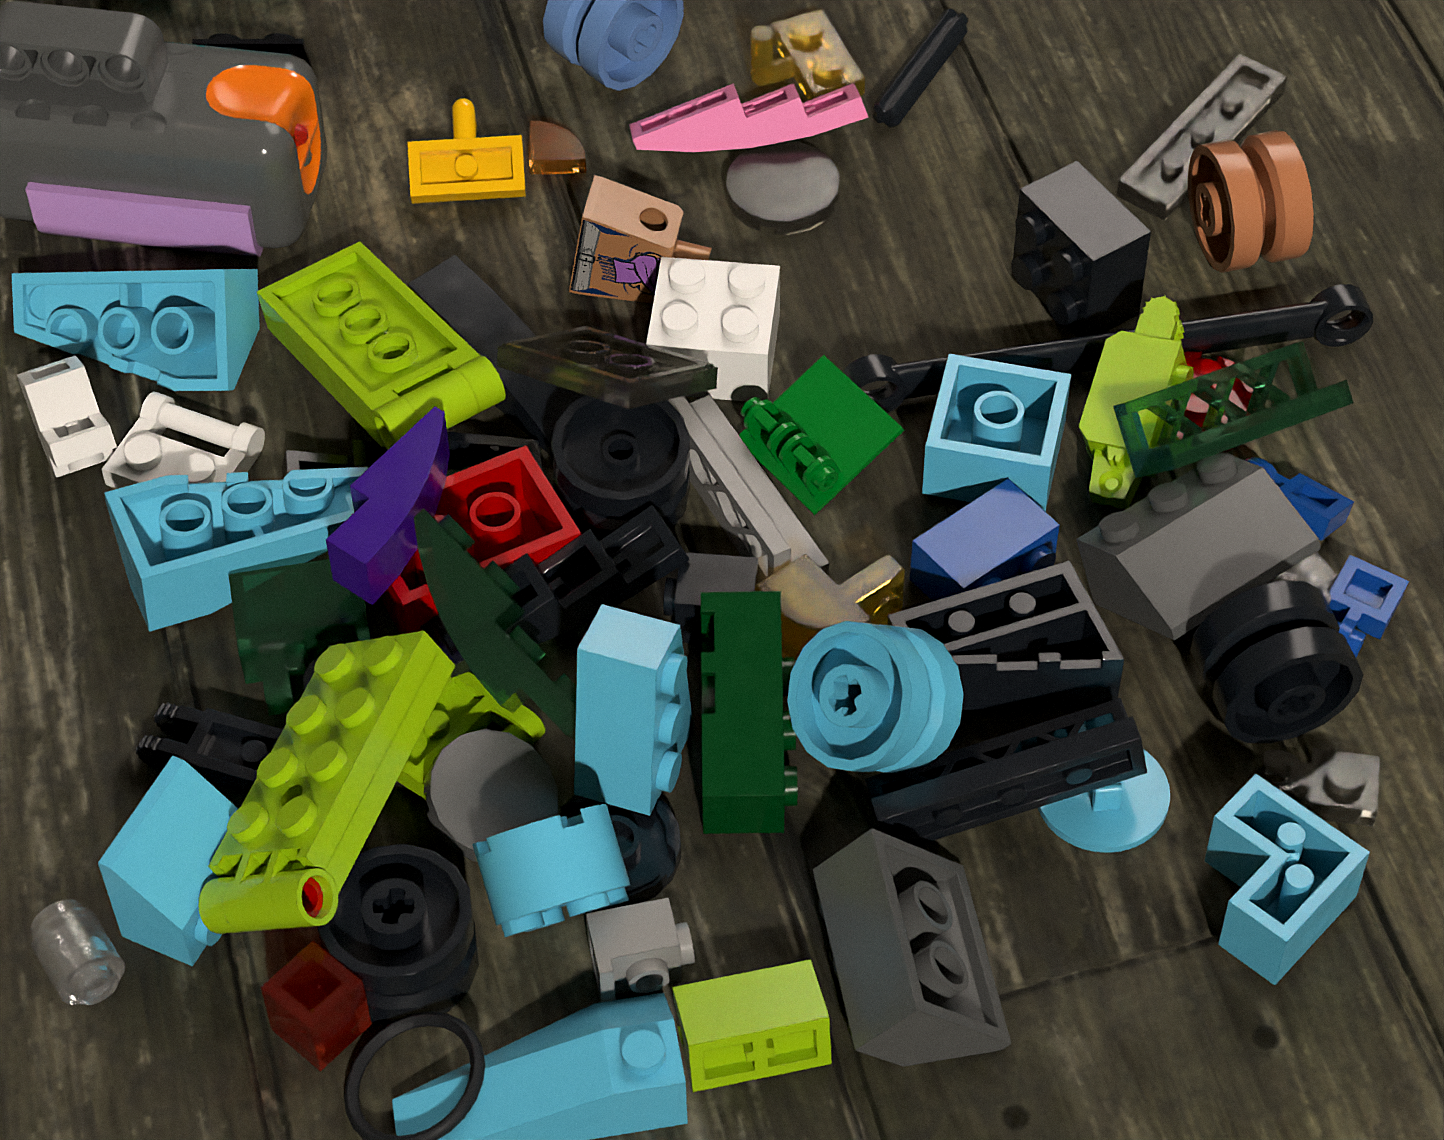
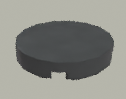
(486, 787)

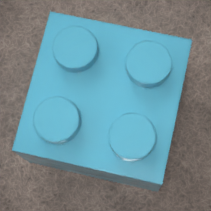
(995, 426)

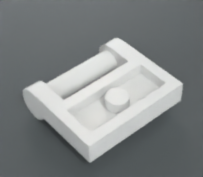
(149, 455)

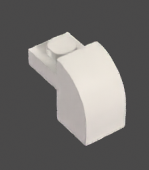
(67, 416)

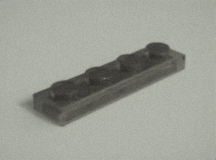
(1219, 113)

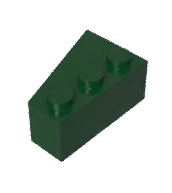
(744, 714)

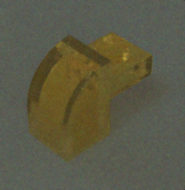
(815, 601)

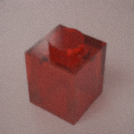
(316, 1005)

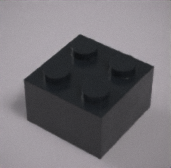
(1080, 251)

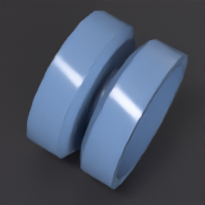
(613, 38)

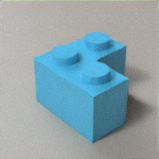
(1290, 872)

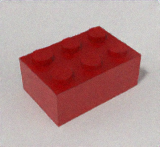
(505, 510)

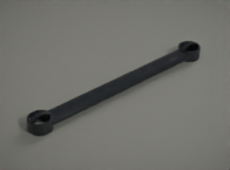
(1084, 352)

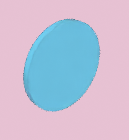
(1114, 815)

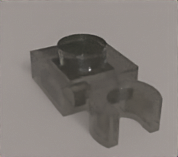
(1333, 783)

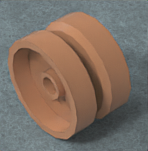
(1250, 200)

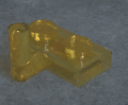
(809, 54)

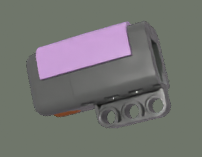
(153, 136)

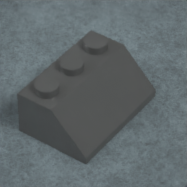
(1194, 545)
(908, 953)

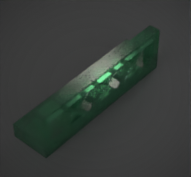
(1241, 425)

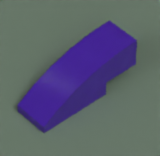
(381, 533)

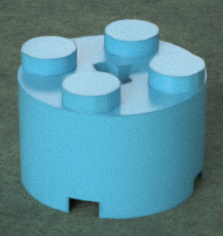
(552, 866)

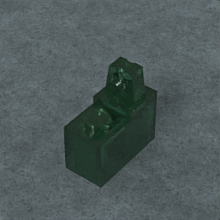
(288, 621)

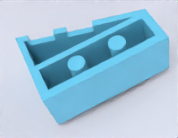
(630, 709)

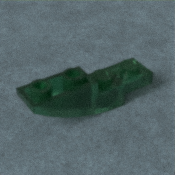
(477, 612)

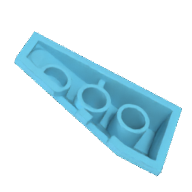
(161, 324)
(189, 537)
(576, 1079)

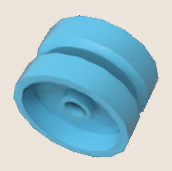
(875, 697)

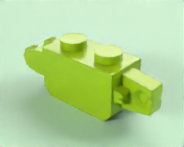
(1126, 370)

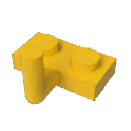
(466, 165)

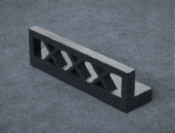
(1009, 774)

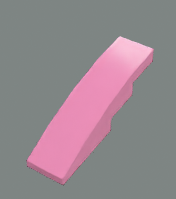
(723, 123)

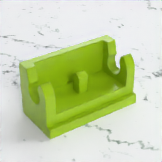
(752, 1025)

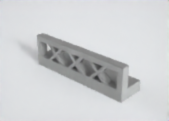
(741, 492)

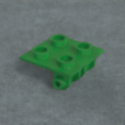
(817, 433)

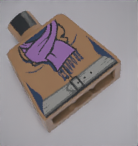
(624, 241)

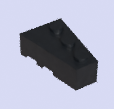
(1025, 642)

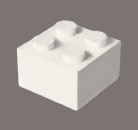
(721, 317)

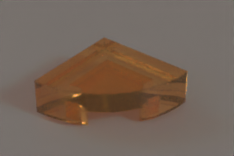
(554, 150)

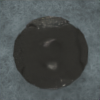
(782, 187)

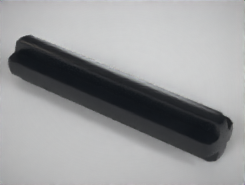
(920, 68)

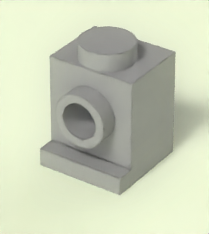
(637, 948)

